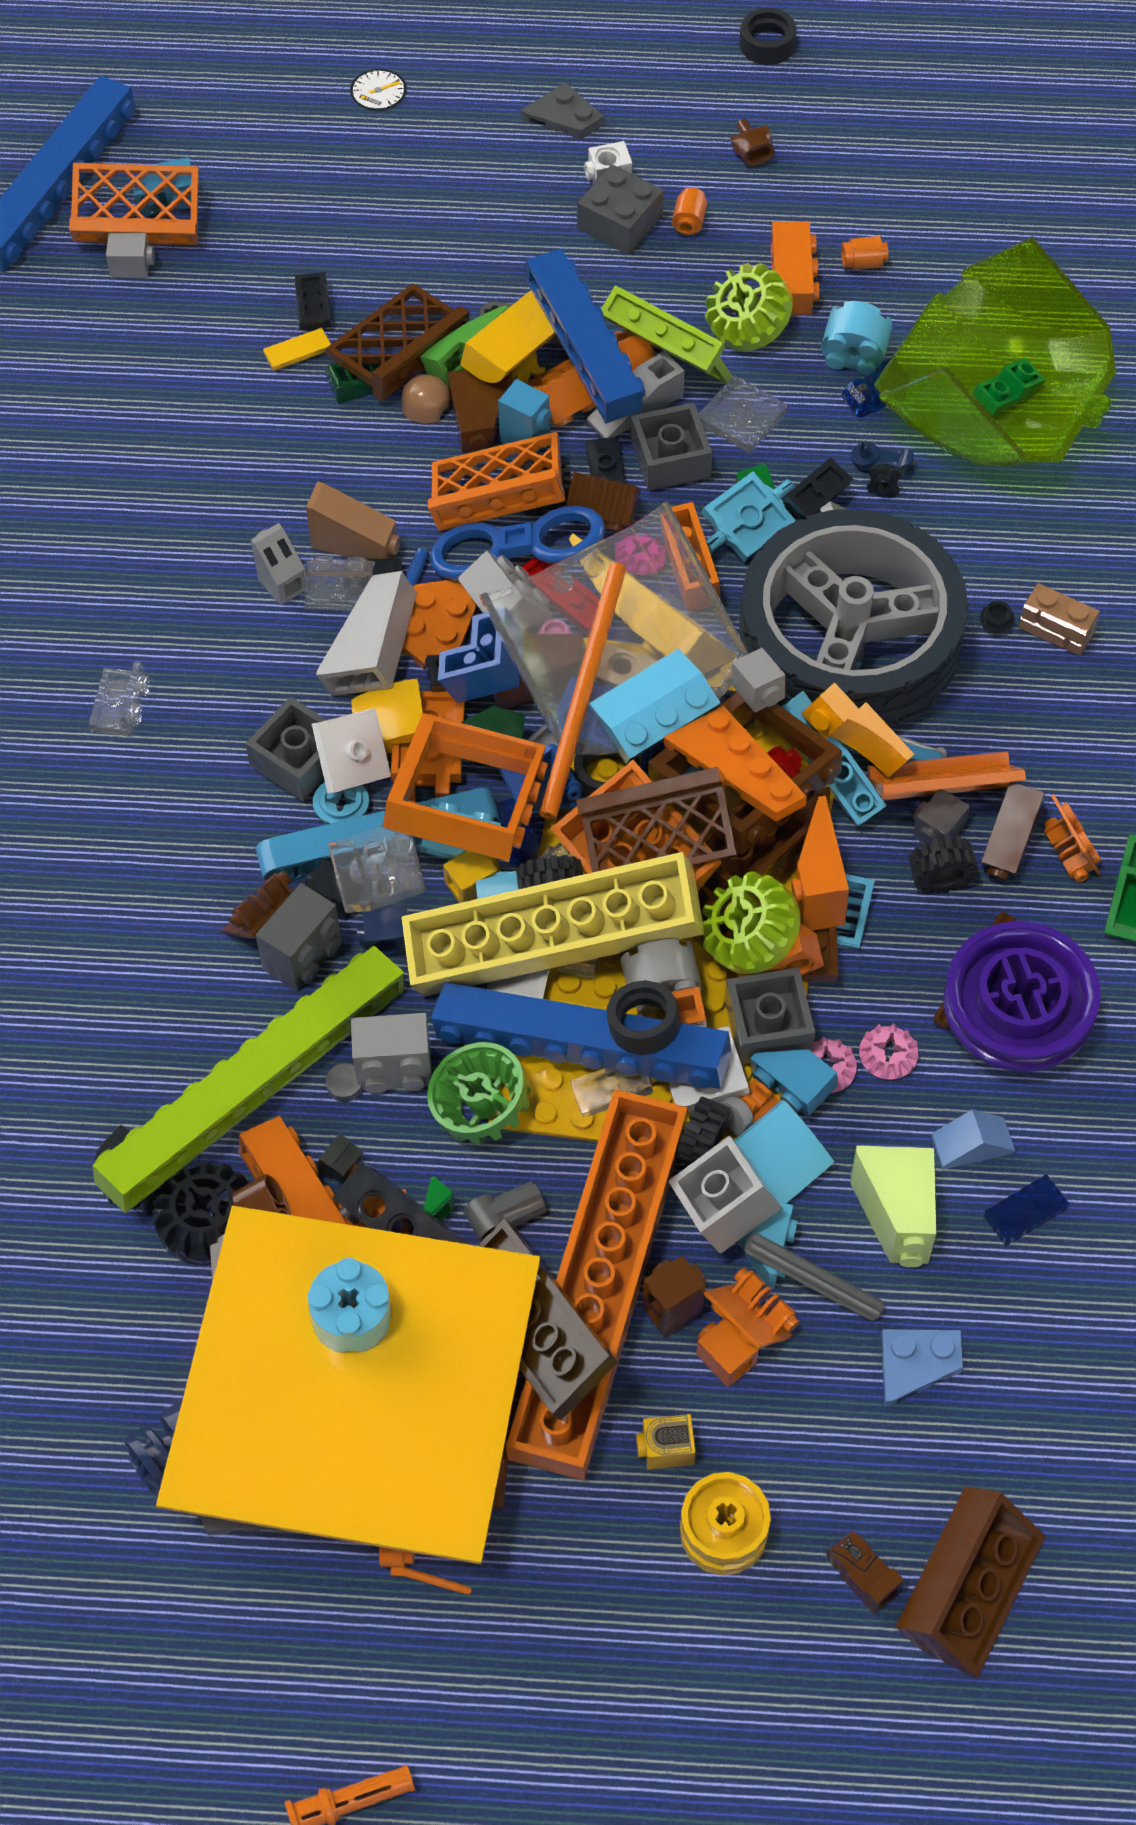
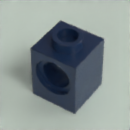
(383, 930)

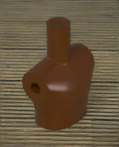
(753, 144)

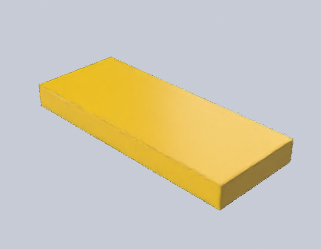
(297, 349)

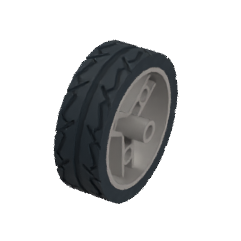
(929, 599)

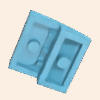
(784, 1151)

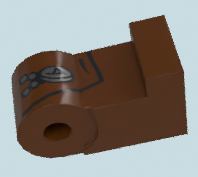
(865, 1572)

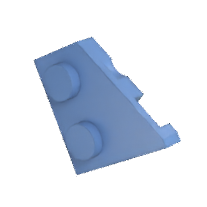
(917, 1360)

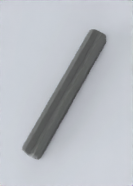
(813, 1276)

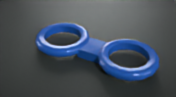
(518, 539)

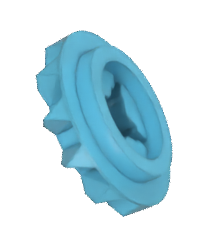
(325, 804)

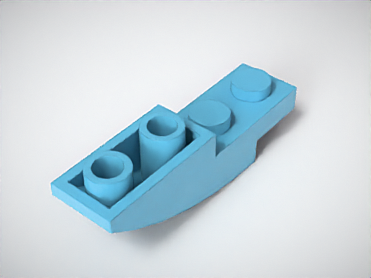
(852, 786)

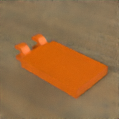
(438, 767)

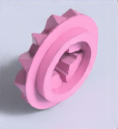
(837, 1052)
(874, 1058)

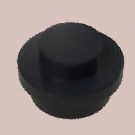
(997, 617)

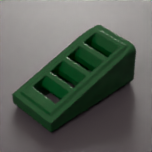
(343, 382)

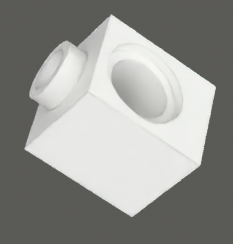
(603, 156)

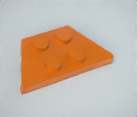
(438, 620)

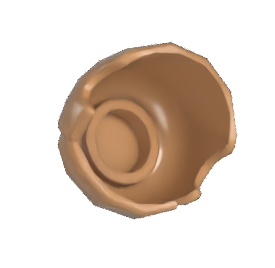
(425, 398)

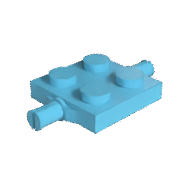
(747, 515)

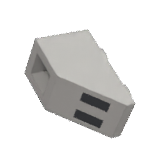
(278, 564)

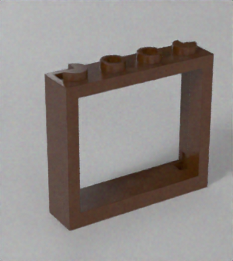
(811, 780)

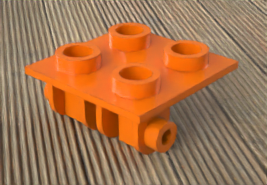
(1072, 843)
(743, 1307)

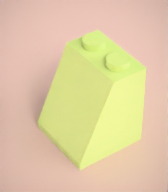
(898, 1199)

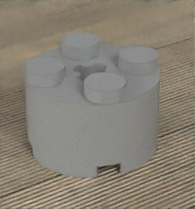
(664, 963)

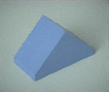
(972, 1139)

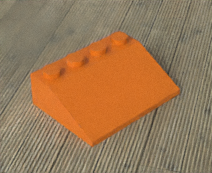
(572, 835)

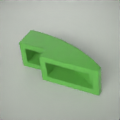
(447, 353)

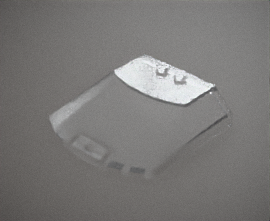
(660, 609)

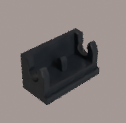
(817, 490)

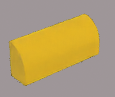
(507, 340)

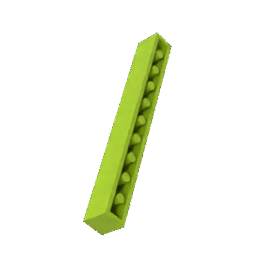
(246, 1079)

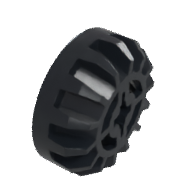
(193, 1242)

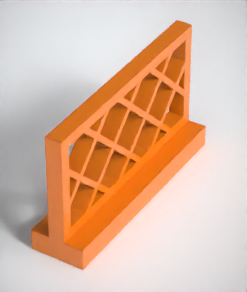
(158, 230)
(500, 495)
(947, 773)

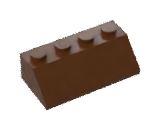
(971, 1580)

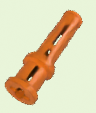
(329, 1805)

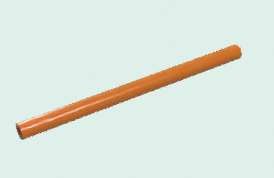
(582, 691)

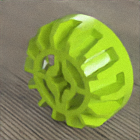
(757, 318)
(761, 930)

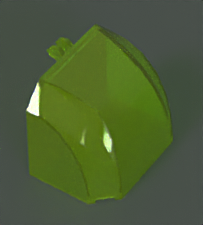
(996, 315)

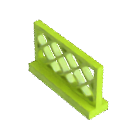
(666, 332)

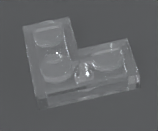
(596, 1089)

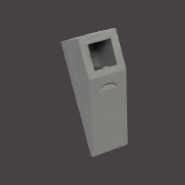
(662, 384)

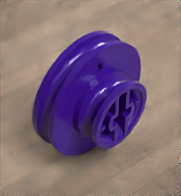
(1021, 996)

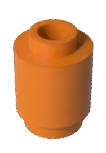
(689, 211)
(864, 253)

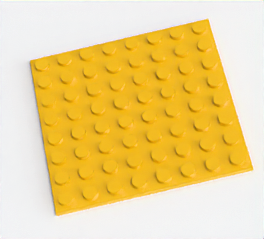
(352, 1444)

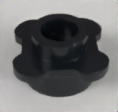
(887, 473)

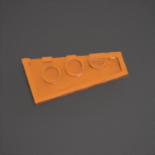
(724, 743)

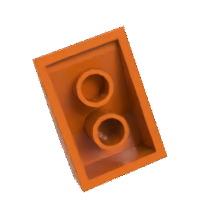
(821, 878)

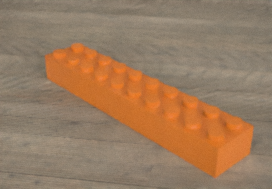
(605, 1268)

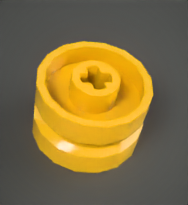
(729, 1500)

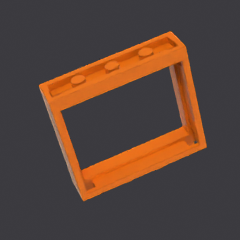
(474, 745)

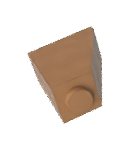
(348, 526)

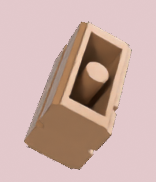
(1059, 619)

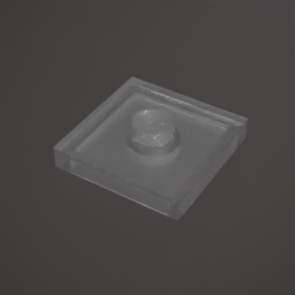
(742, 414)

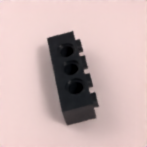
(367, 1186)

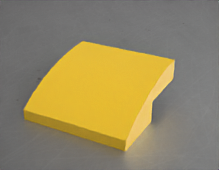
(397, 710)

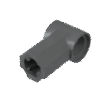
(515, 1206)

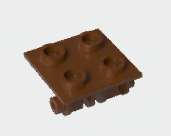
(256, 911)

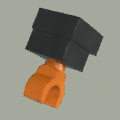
(339, 1159)

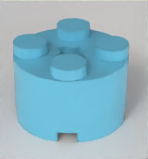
(856, 337)
(344, 1286)

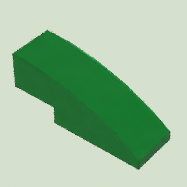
(1122, 911)

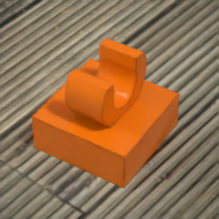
(759, 1100)

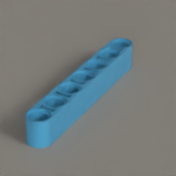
(305, 849)

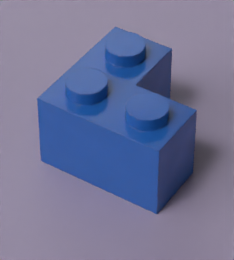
(478, 667)

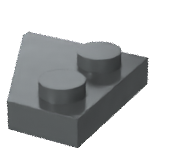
(565, 112)

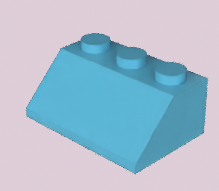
(654, 705)

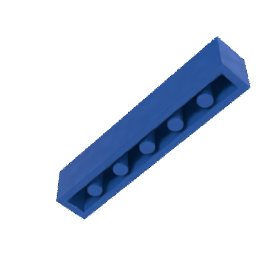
(584, 335)

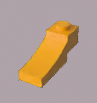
(859, 728)

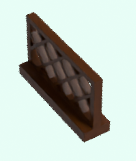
(407, 363)
(659, 795)

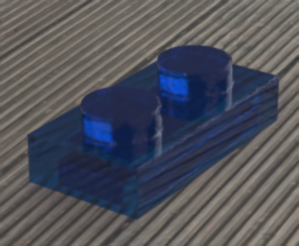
(1026, 1210)

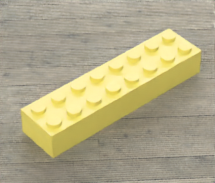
(552, 924)

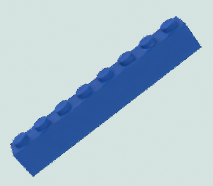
(50, 172)
(576, 1035)

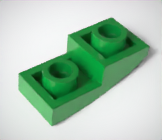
(1009, 387)

